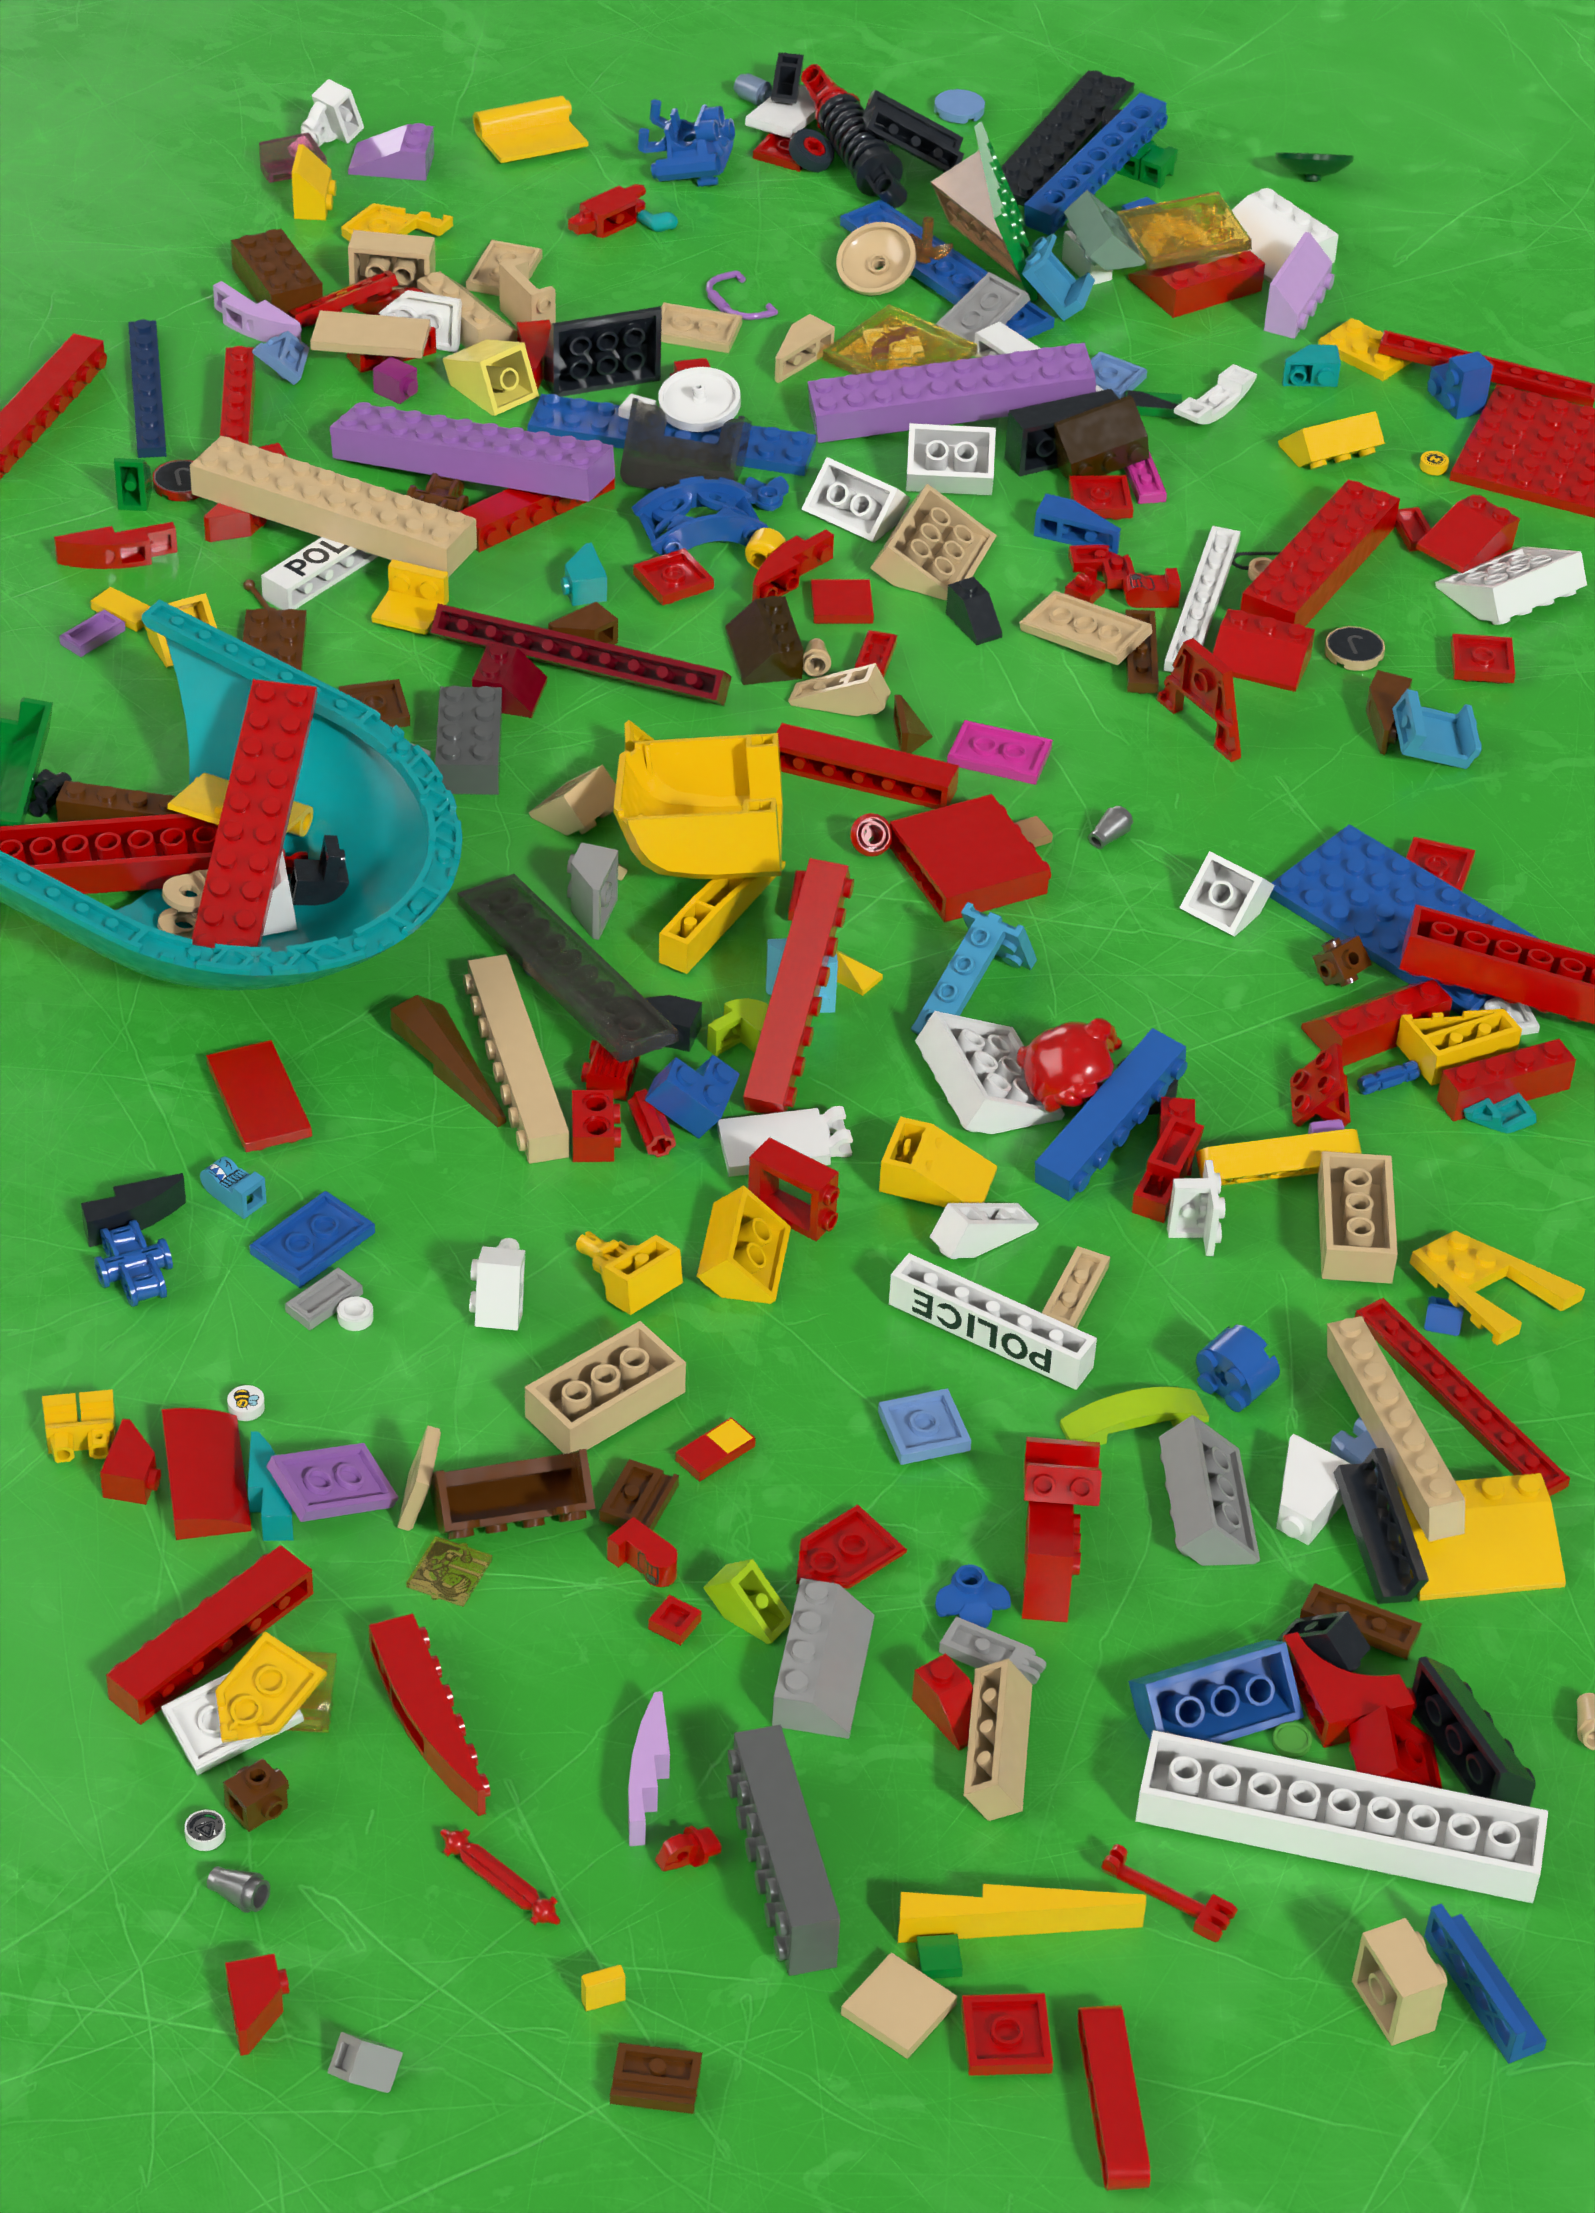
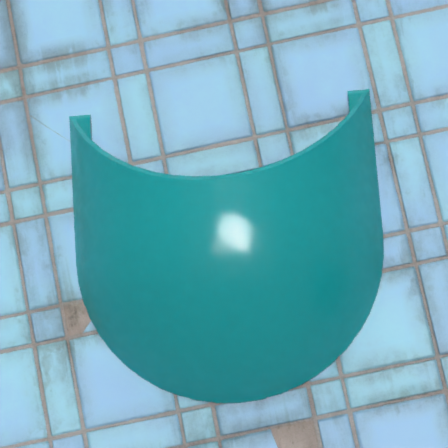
(363, 787)

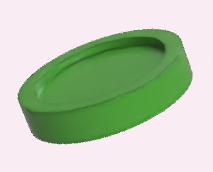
(1292, 1739)

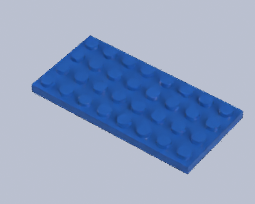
(1371, 891)

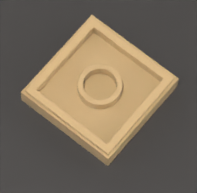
(419, 1478)
(899, 2005)

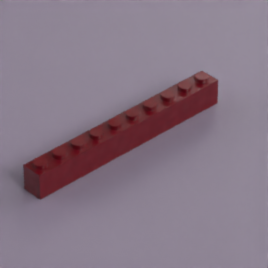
(583, 654)

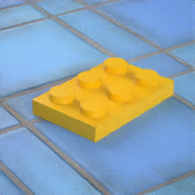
(1359, 348)

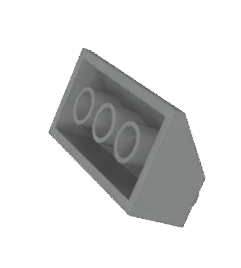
(1208, 1495)
(822, 1661)

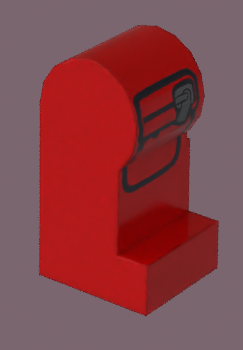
(1152, 590)
(644, 1552)

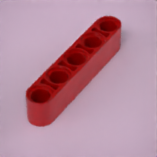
(1113, 2098)

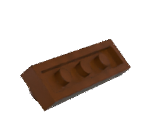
(1143, 661)

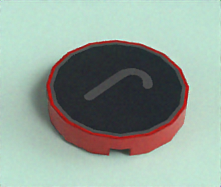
(174, 480)

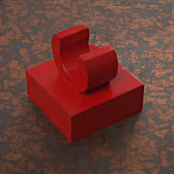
(1086, 586)

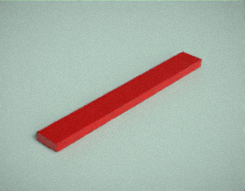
(1503, 372)
(1459, 1395)

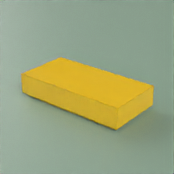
(121, 606)

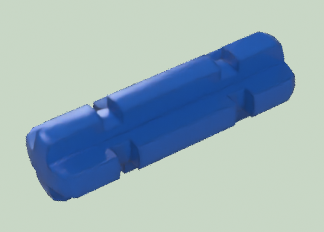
(1388, 1077)

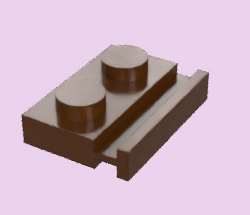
(640, 1494)
(656, 2078)

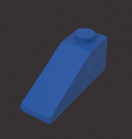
(1074, 524)

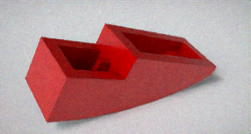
(1167, 1162)

